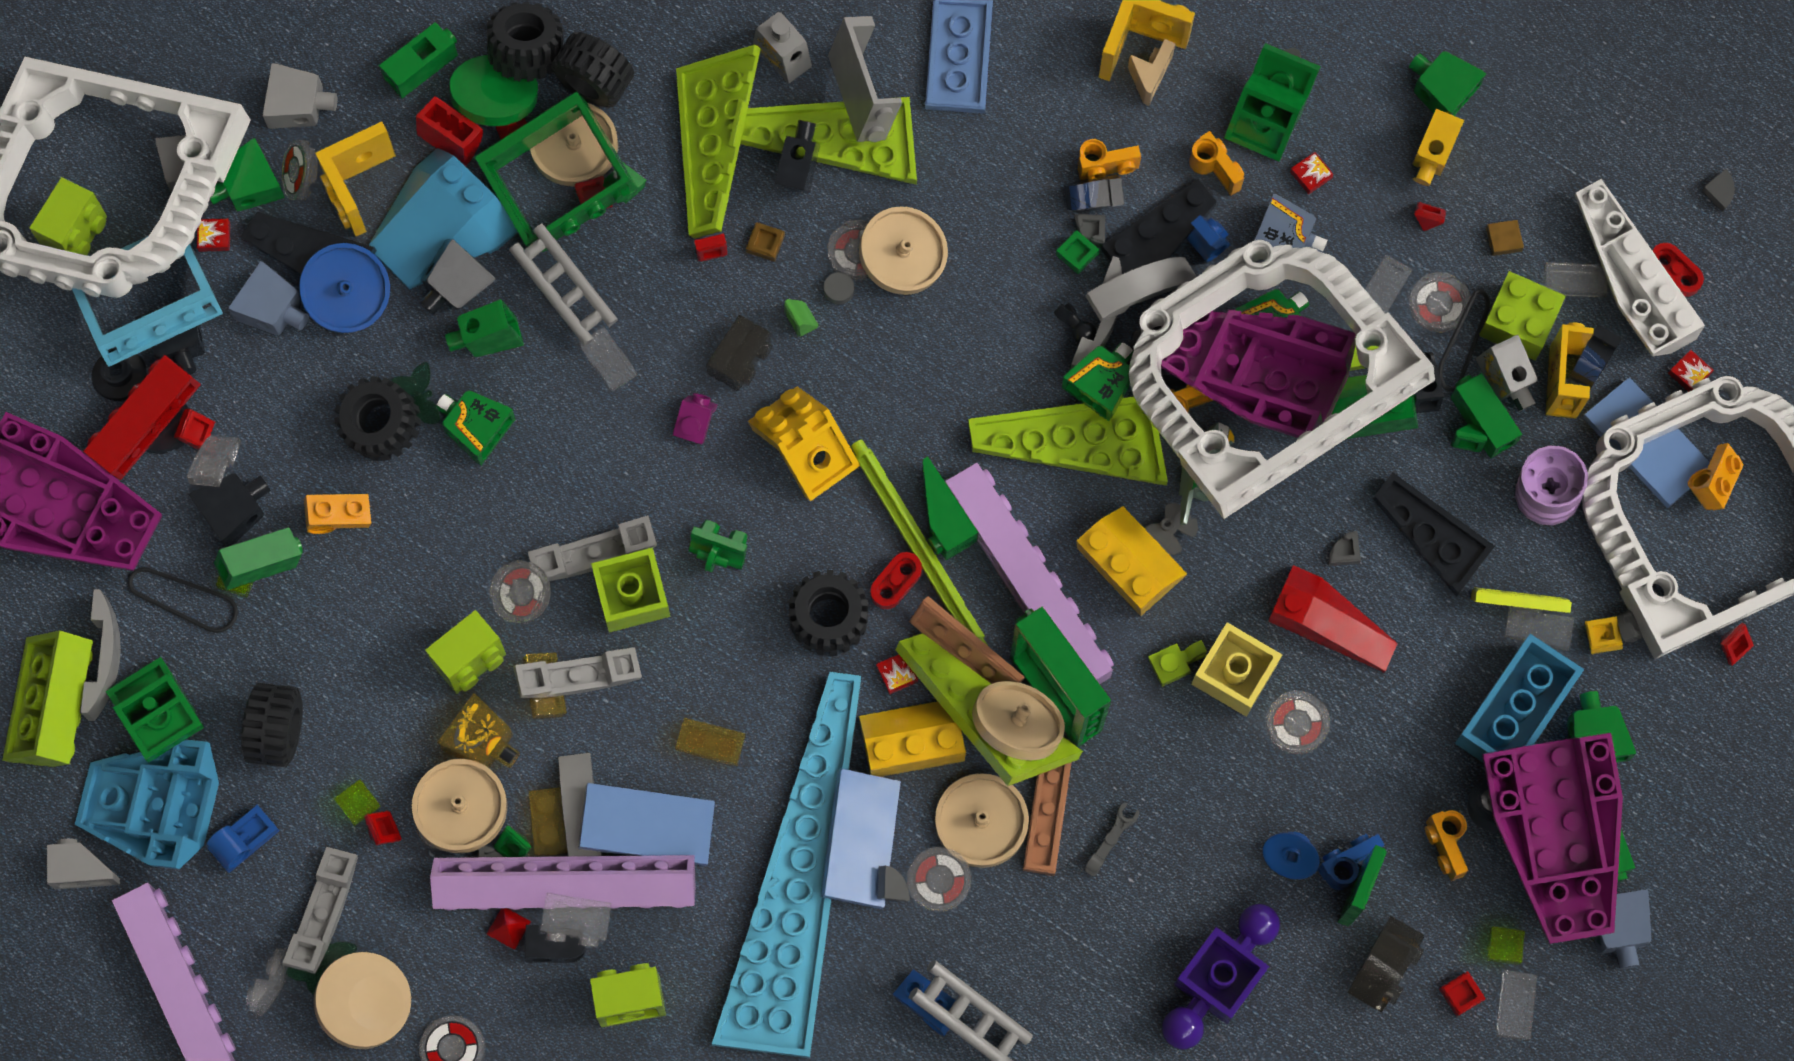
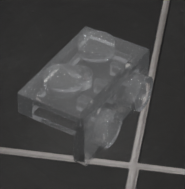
(575, 919)

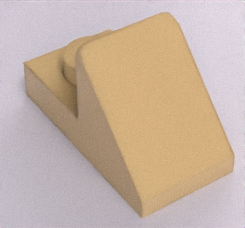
(1149, 74)

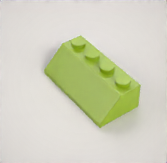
(48, 699)

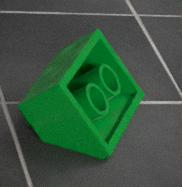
(1397, 419)

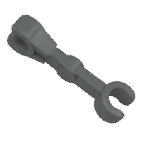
(1121, 824)

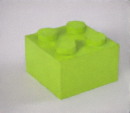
(69, 219)
(1523, 310)
(630, 590)
(466, 652)
(627, 995)

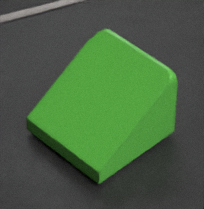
(800, 316)

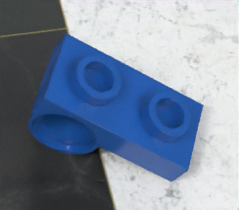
(1208, 238)
(242, 839)
(1360, 849)
(916, 980)

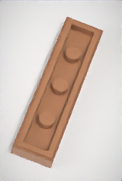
(962, 643)
(1047, 821)

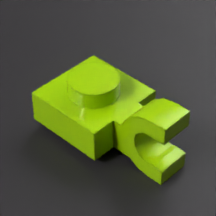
(1173, 663)

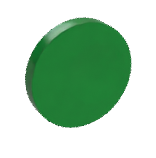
(488, 96)

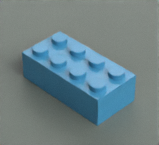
(1520, 700)

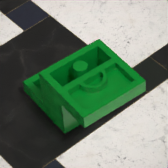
(1272, 102)
(154, 709)

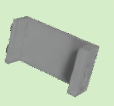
(868, 115)

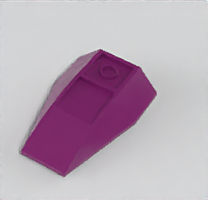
(65, 502)
(1562, 829)

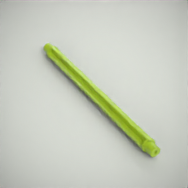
(915, 538)

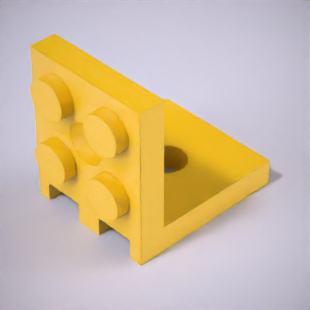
(1149, 19)
(347, 160)
(801, 429)

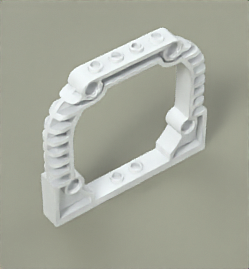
(28, 113)
(1236, 475)
(1674, 619)

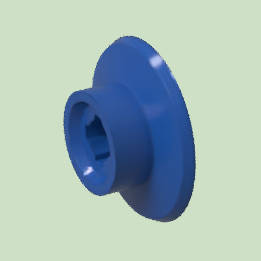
(1291, 855)

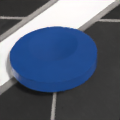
(344, 288)

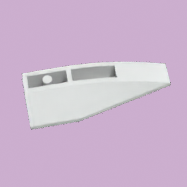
(1636, 276)

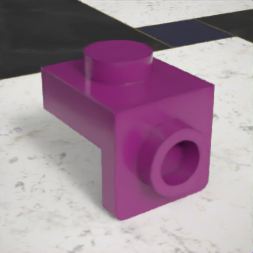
(694, 418)

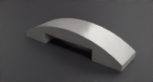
(1139, 285)
(1106, 326)
(577, 556)
(577, 675)
(95, 693)
(574, 775)
(322, 911)

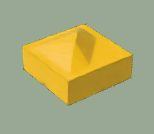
(1603, 635)

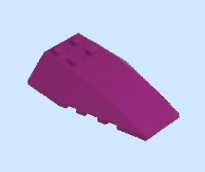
(1266, 367)

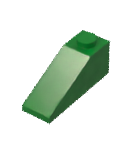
(947, 521)

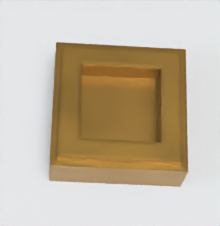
(1504, 237)
(765, 241)

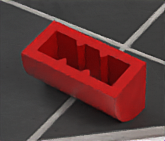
(448, 130)

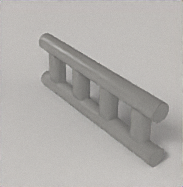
(544, 280)
(951, 1018)

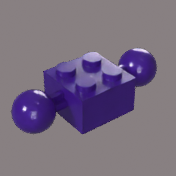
(1221, 976)

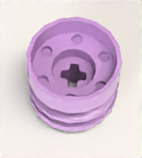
(1560, 472)

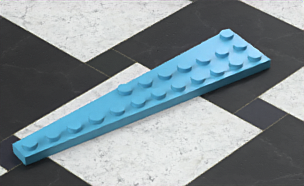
(781, 961)

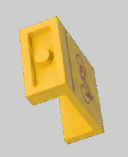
(1563, 398)

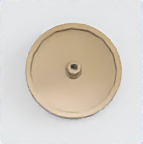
(574, 152)
(903, 250)
(1018, 720)
(459, 806)
(982, 820)
(362, 1000)

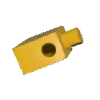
(1439, 140)

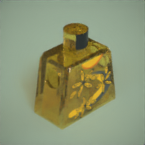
(479, 736)

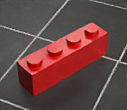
(141, 417)

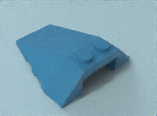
(436, 205)
(154, 807)

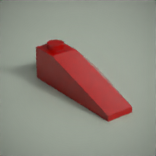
(1325, 616)

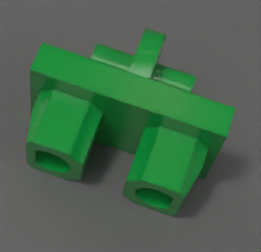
(717, 548)

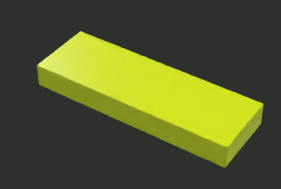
(1521, 600)

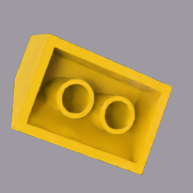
(1130, 559)
(911, 739)

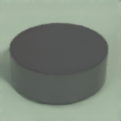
(839, 288)

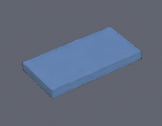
(959, 55)
(1665, 461)
(645, 823)
(859, 837)

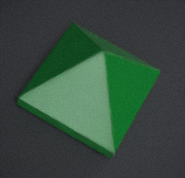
(1469, 438)
(512, 843)

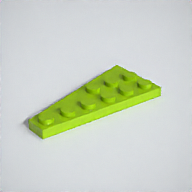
(712, 120)
(888, 158)
(1076, 440)
(957, 690)

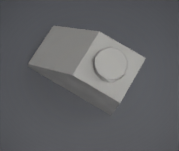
(76, 867)

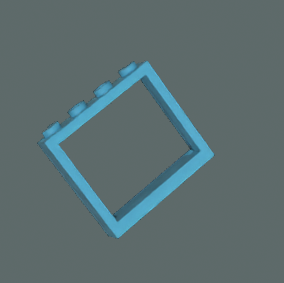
(157, 325)

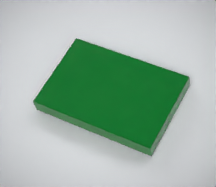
(1362, 886)

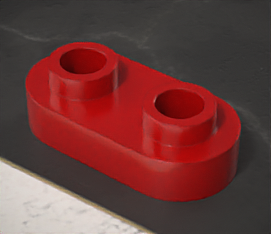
(1679, 268)
(895, 581)

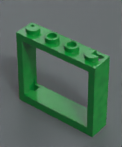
(534, 133)
(1060, 674)

